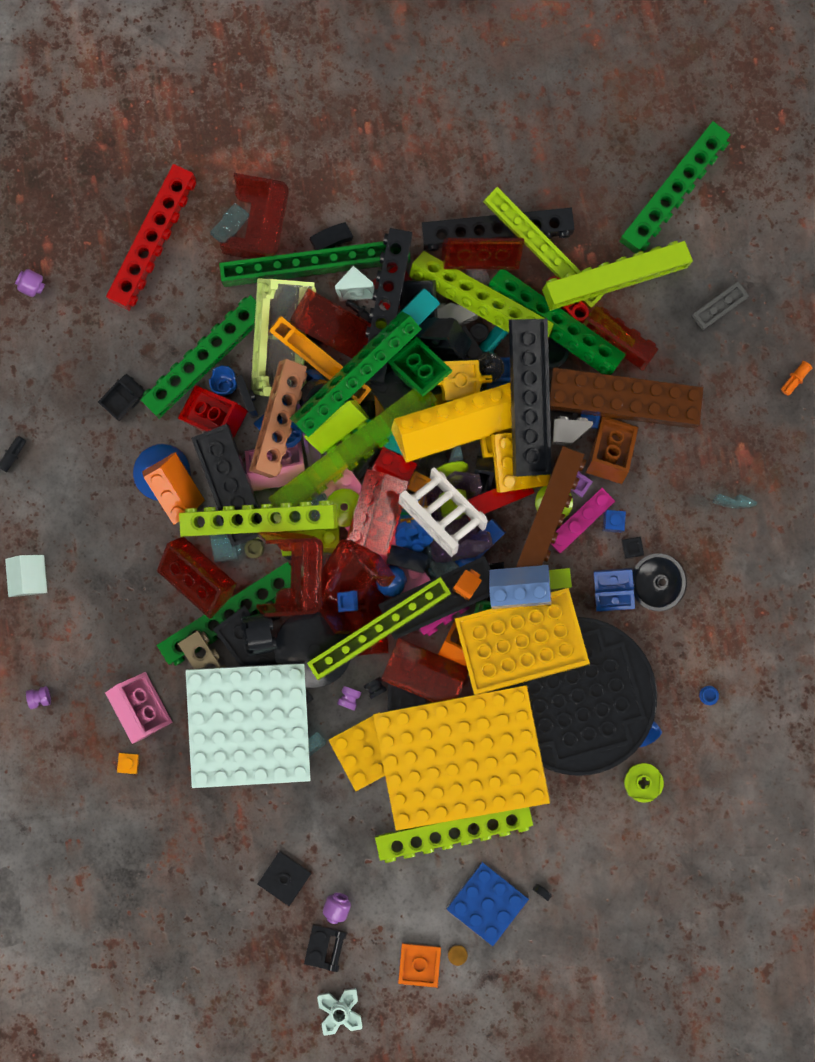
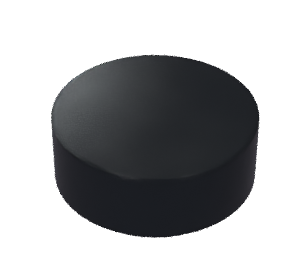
(542, 892)

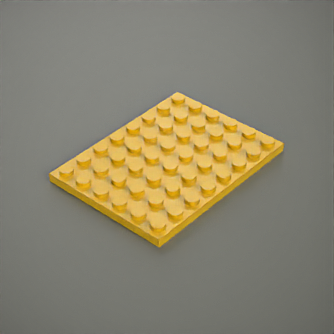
(461, 758)

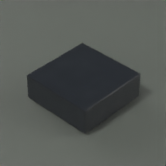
(632, 547)

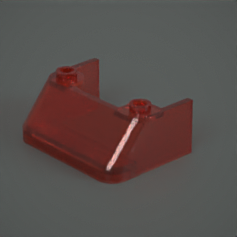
(306, 575)

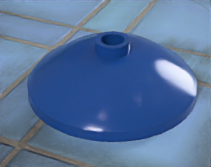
(150, 457)

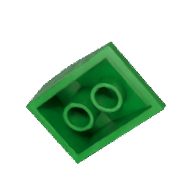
(419, 367)

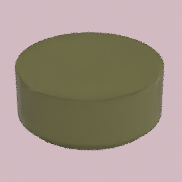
(254, 549)

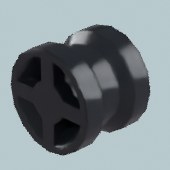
(375, 687)

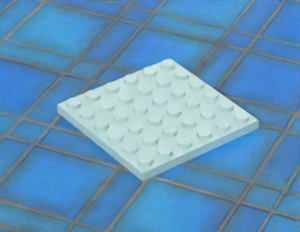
(248, 725)

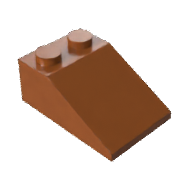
(612, 450)

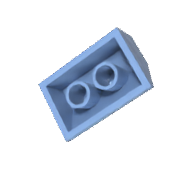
(520, 587)

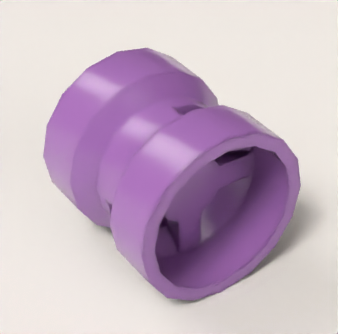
(39, 697)
(349, 698)

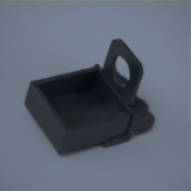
(122, 397)

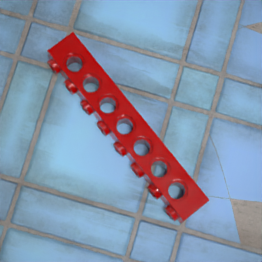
(176, 177)

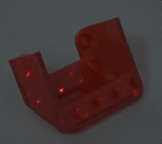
(265, 218)
(350, 569)

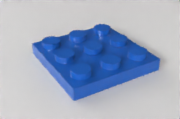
(487, 904)

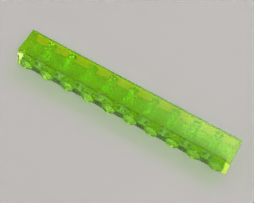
(349, 452)

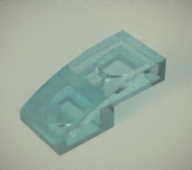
(230, 224)
(739, 502)

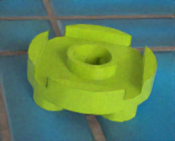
(651, 790)

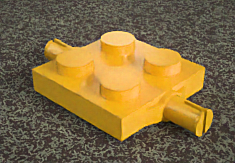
(463, 380)

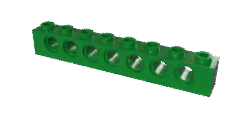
(713, 135)
(566, 329)
(201, 367)
(355, 373)
(169, 646)

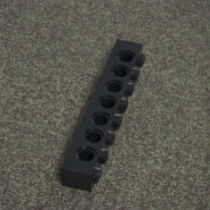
(562, 217)
(399, 239)

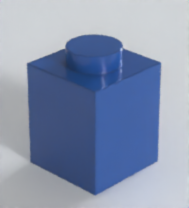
(614, 521)

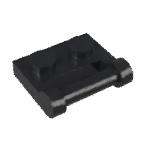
(318, 947)

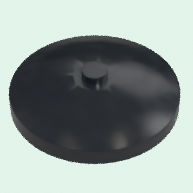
(302, 640)

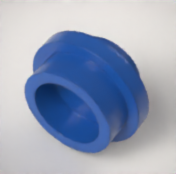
(708, 695)

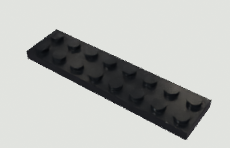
(530, 397)

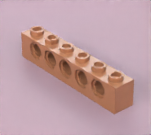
(260, 463)

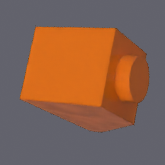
(467, 584)

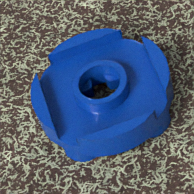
(407, 538)

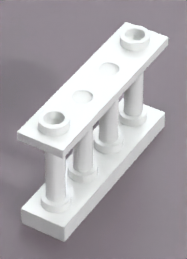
(435, 528)

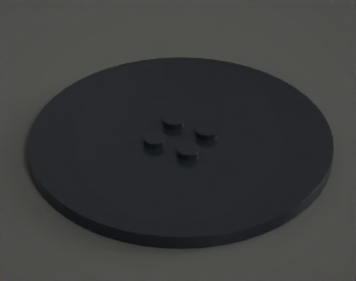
(595, 712)

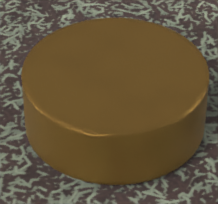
(457, 955)

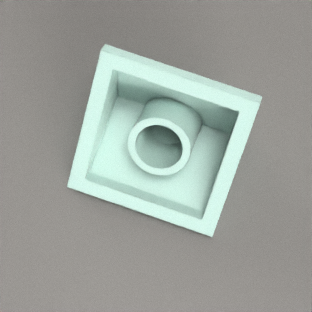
(354, 286)
(26, 575)

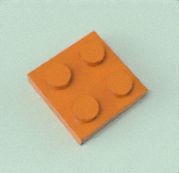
(419, 965)

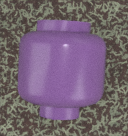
(30, 283)
(336, 908)

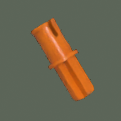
(796, 378)

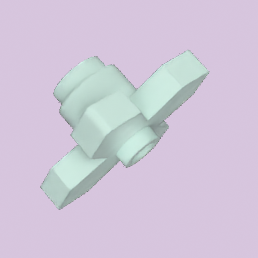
(349, 1018)

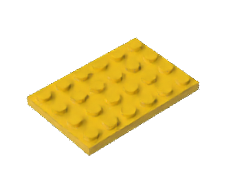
(521, 643)

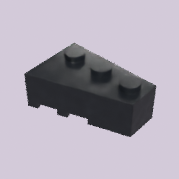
(444, 336)

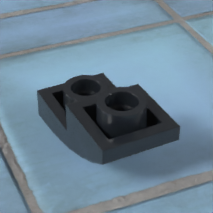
(331, 236)

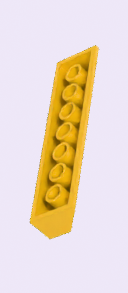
(453, 423)

